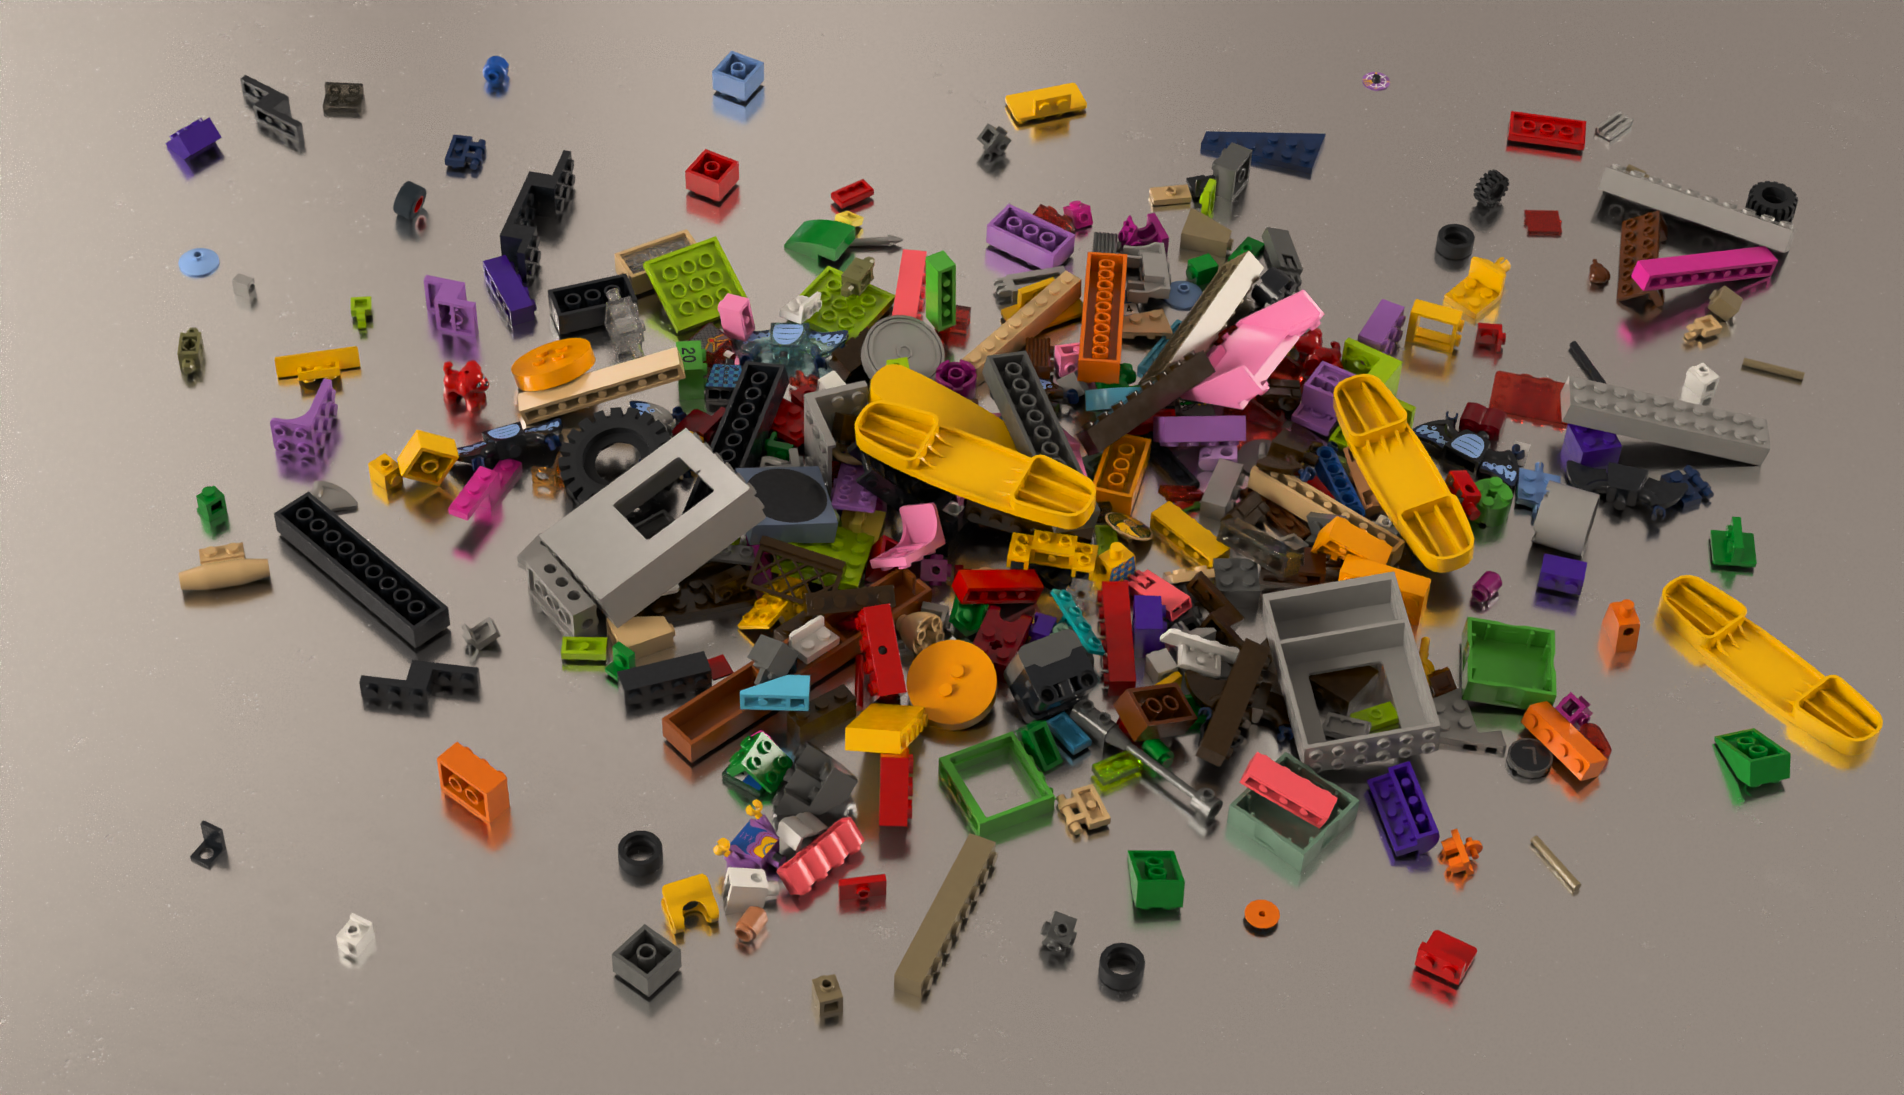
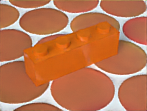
(1564, 740)

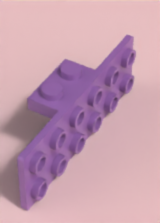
(848, 494)

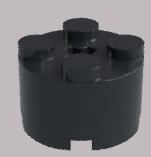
(1273, 288)

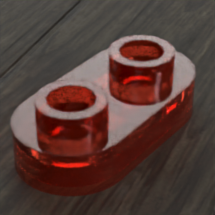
(1597, 738)

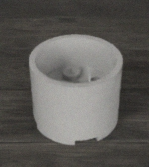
(1565, 518)

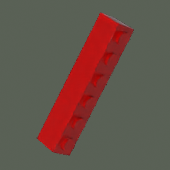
(1118, 637)

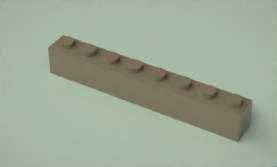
(945, 916)

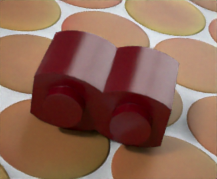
(1478, 417)

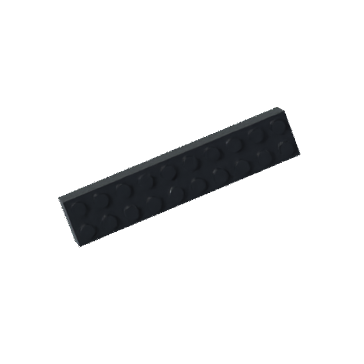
(746, 420)
(362, 569)

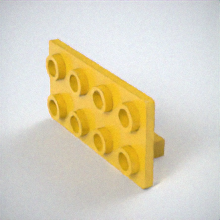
(770, 608)

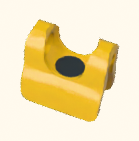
(686, 896)

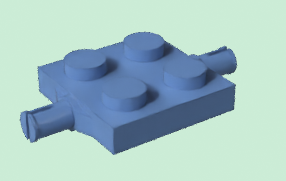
(1532, 487)

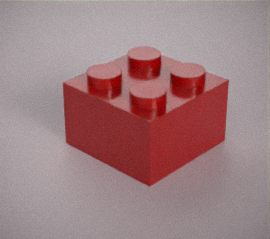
(712, 175)

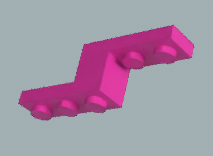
(485, 488)

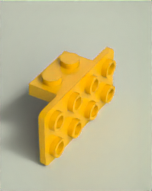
(1046, 102)
(1029, 292)

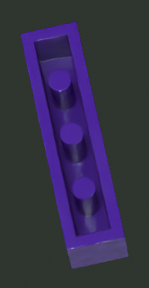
(509, 290)

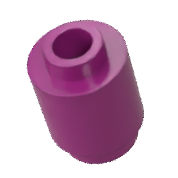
(1486, 586)

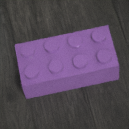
(1030, 238)
(1196, 429)

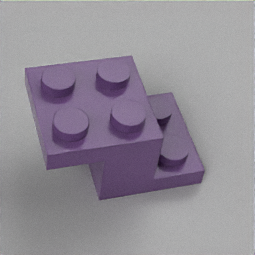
(451, 306)
(1317, 399)

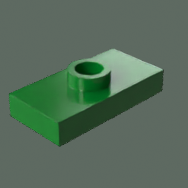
(1250, 244)

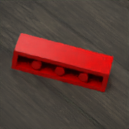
(997, 586)

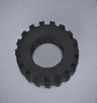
(1773, 200)

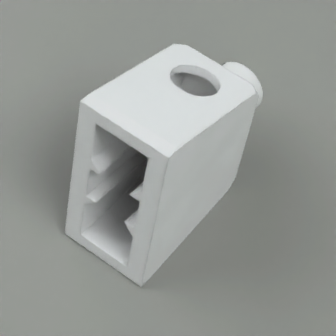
(746, 888)

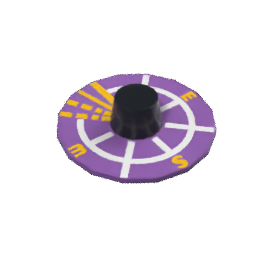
(1376, 81)

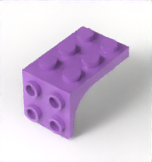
(308, 431)

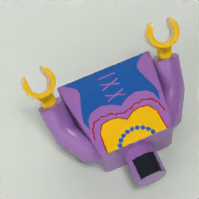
(754, 845)

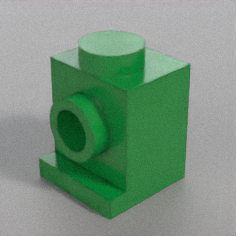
(208, 498)

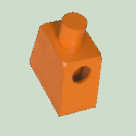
(1622, 619)

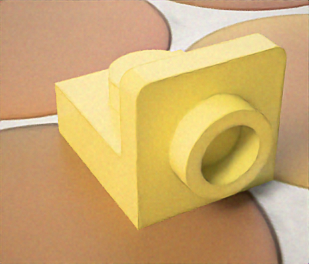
(849, 218)

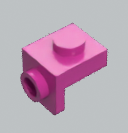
(1080, 214)

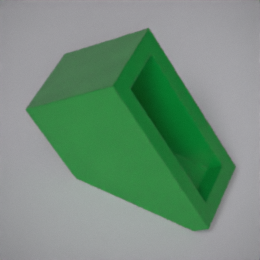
(1040, 744)

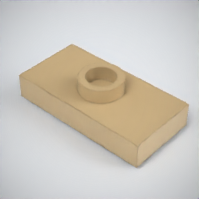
(1170, 195)

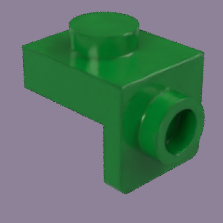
(777, 449)

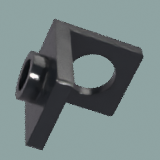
(1198, 183)
(213, 841)

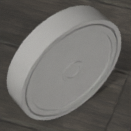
(900, 338)

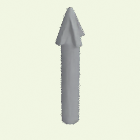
(890, 240)

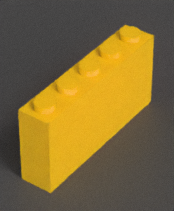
(885, 728)

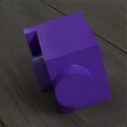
(1042, 626)

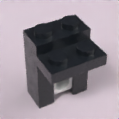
(952, 522)

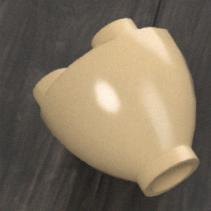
(920, 630)

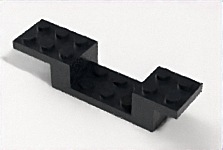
(539, 196)

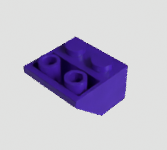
(193, 138)

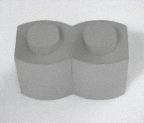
(800, 830)

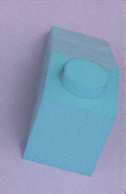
(782, 693)

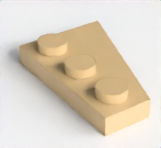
(1146, 324)

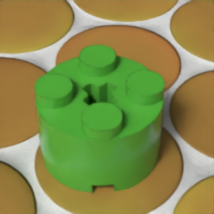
(1494, 501)

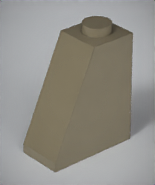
(1205, 235)

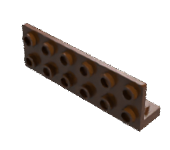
(1640, 242)

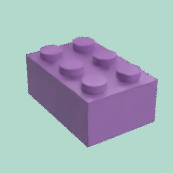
(1383, 327)

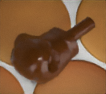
(1598, 273)

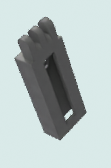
(1280, 246)

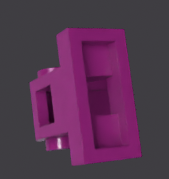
(1152, 232)

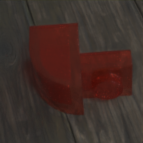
(963, 317)

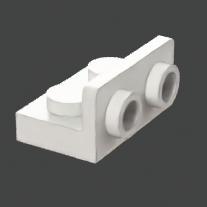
(801, 308)
(812, 640)

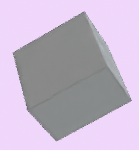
(243, 286)

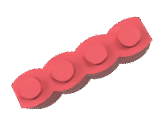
(820, 856)

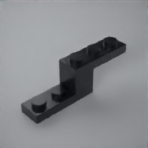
(272, 108)
(420, 682)

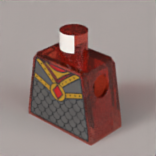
(716, 343)

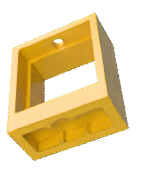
(1433, 338)

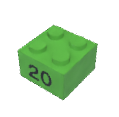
(693, 356)

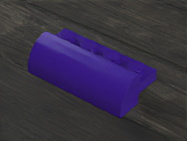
(1404, 810)

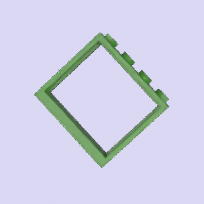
(985, 751)

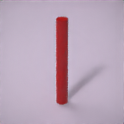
(859, 681)

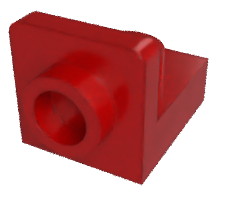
(1490, 334)

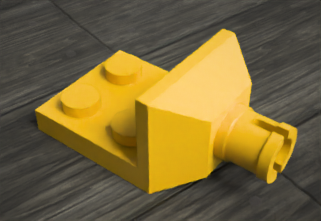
(1480, 288)

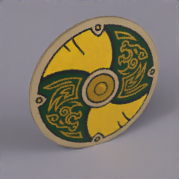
(1128, 527)

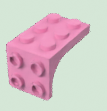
(920, 537)

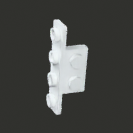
(1198, 653)

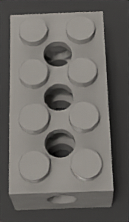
(561, 596)

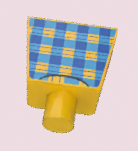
(1114, 564)

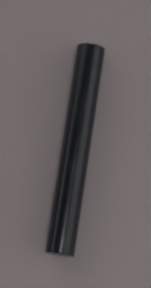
(1586, 362)

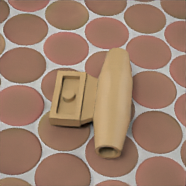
(223, 568)

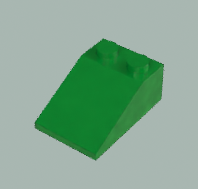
(1754, 757)
(1155, 879)

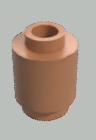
(751, 923)

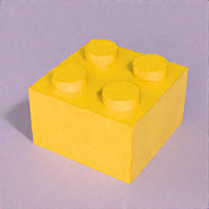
(427, 457)

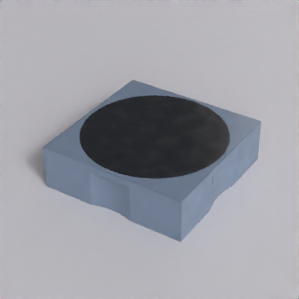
(794, 505)

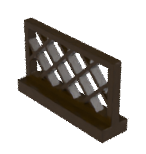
(797, 555)

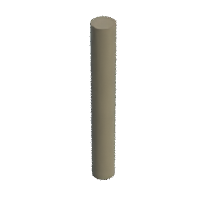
(1773, 368)
(1556, 863)

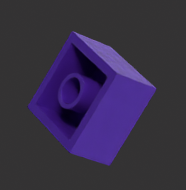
(1592, 446)
(1148, 625)

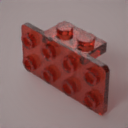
(1527, 396)

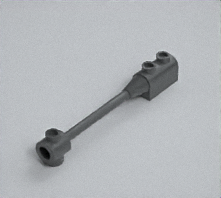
(1105, 732)

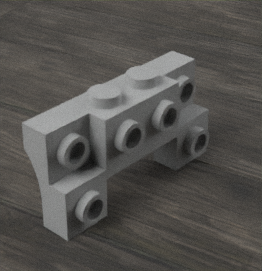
(1153, 272)

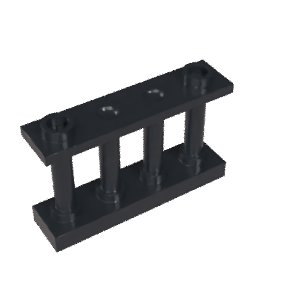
(884, 481)

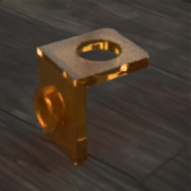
(552, 473)

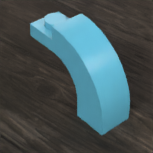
(1102, 399)

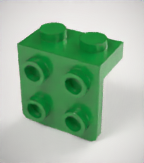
(761, 760)

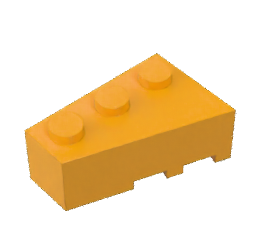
(1342, 537)

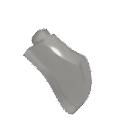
(333, 496)

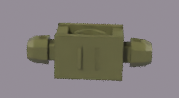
(857, 276)
(190, 350)

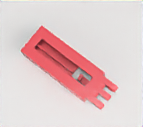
(1150, 584)

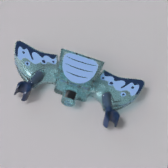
(791, 342)

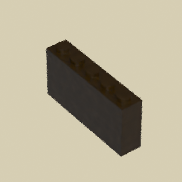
(1339, 689)

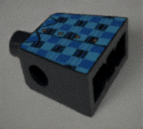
(722, 381)

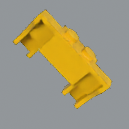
(1054, 551)

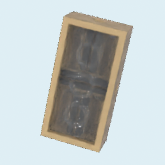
(632, 259)

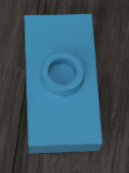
(1069, 733)

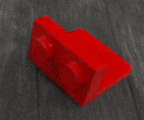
(1445, 956)

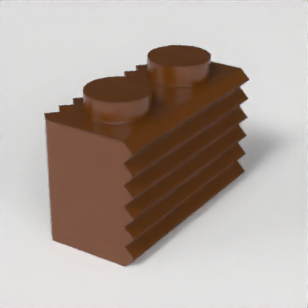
(1040, 354)

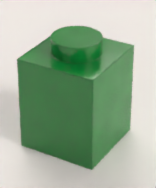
(1201, 269)

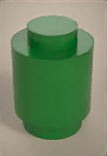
(1158, 751)

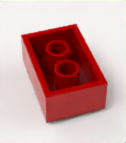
(895, 788)

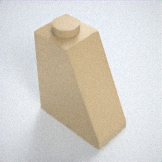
(643, 634)

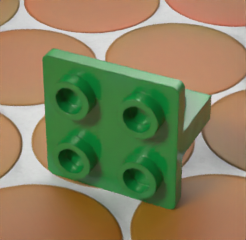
(1733, 545)

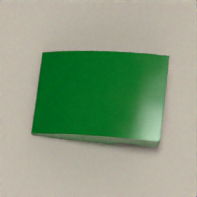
(821, 239)

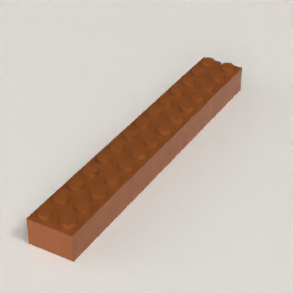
(717, 712)

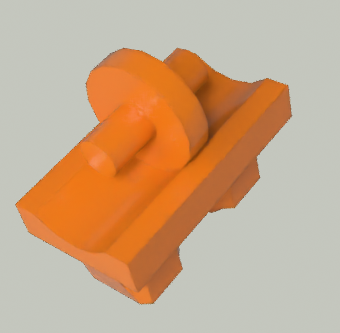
(1470, 848)

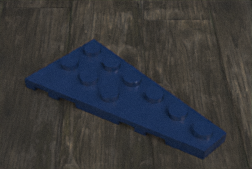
(1283, 150)

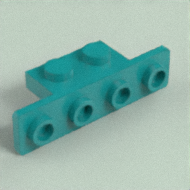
(1075, 619)

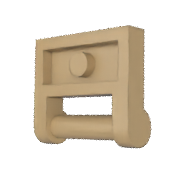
(1182, 575)

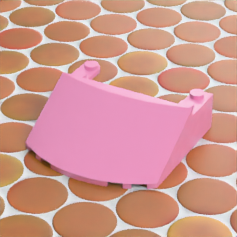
(1255, 351)

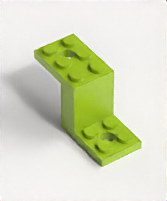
(1377, 364)

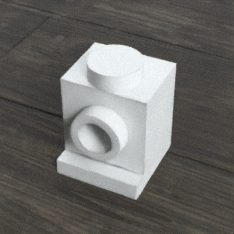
(355, 935)

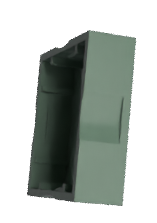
(1284, 832)

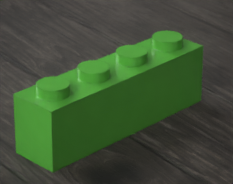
(940, 290)

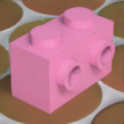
(736, 317)
(1066, 358)

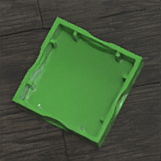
(1507, 664)

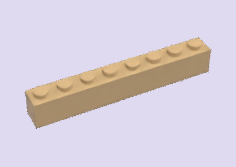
(1027, 321)
(602, 386)
(1303, 498)

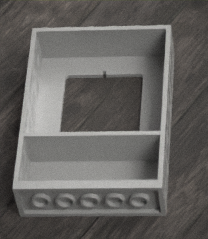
(624, 567)
(1342, 629)

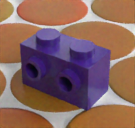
(1562, 574)

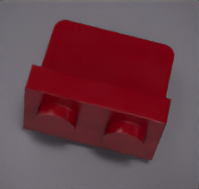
(701, 423)

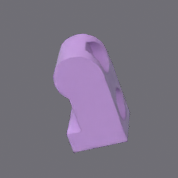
(1210, 455)

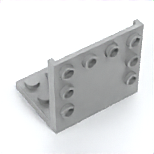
(818, 423)

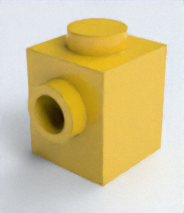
(385, 472)

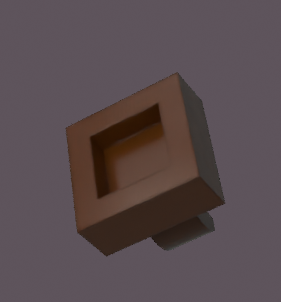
(1441, 681)

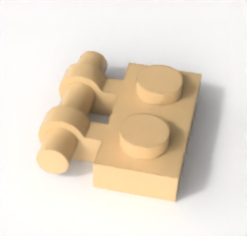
(1089, 805)

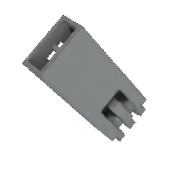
(1011, 283)

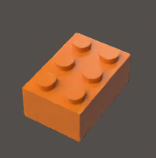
(473, 782)

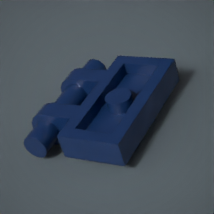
(459, 151)
(1693, 494)

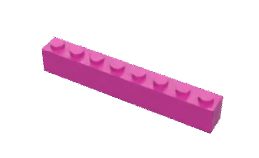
(1704, 268)

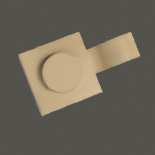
(1705, 326)

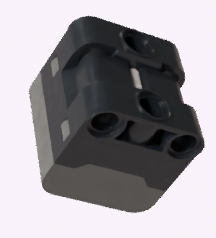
(1050, 676)

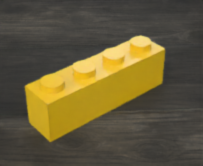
(1187, 535)

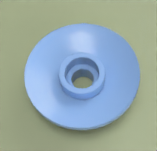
(198, 262)
(1183, 295)

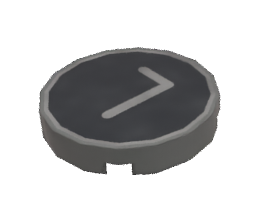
(1529, 758)

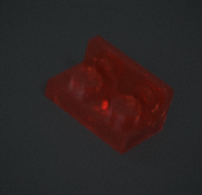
(1051, 215)

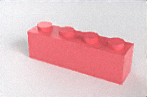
(1288, 790)

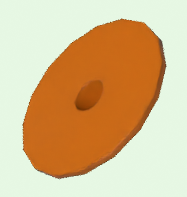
(1262, 914)

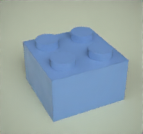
(738, 75)

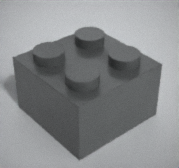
(1232, 170)
(1237, 581)
(646, 960)

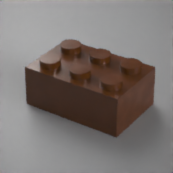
(1155, 711)

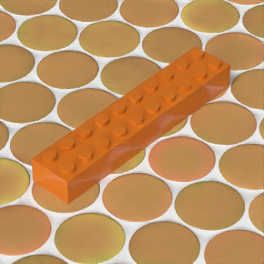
(1102, 318)

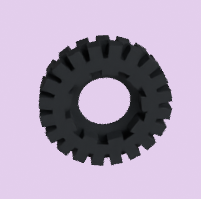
(580, 454)

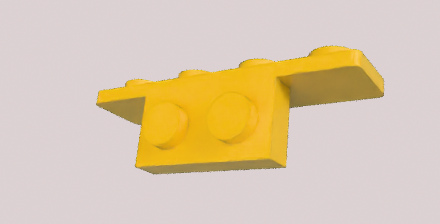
(317, 364)

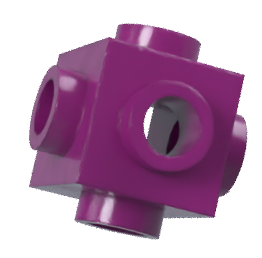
(935, 578)
(1575, 710)

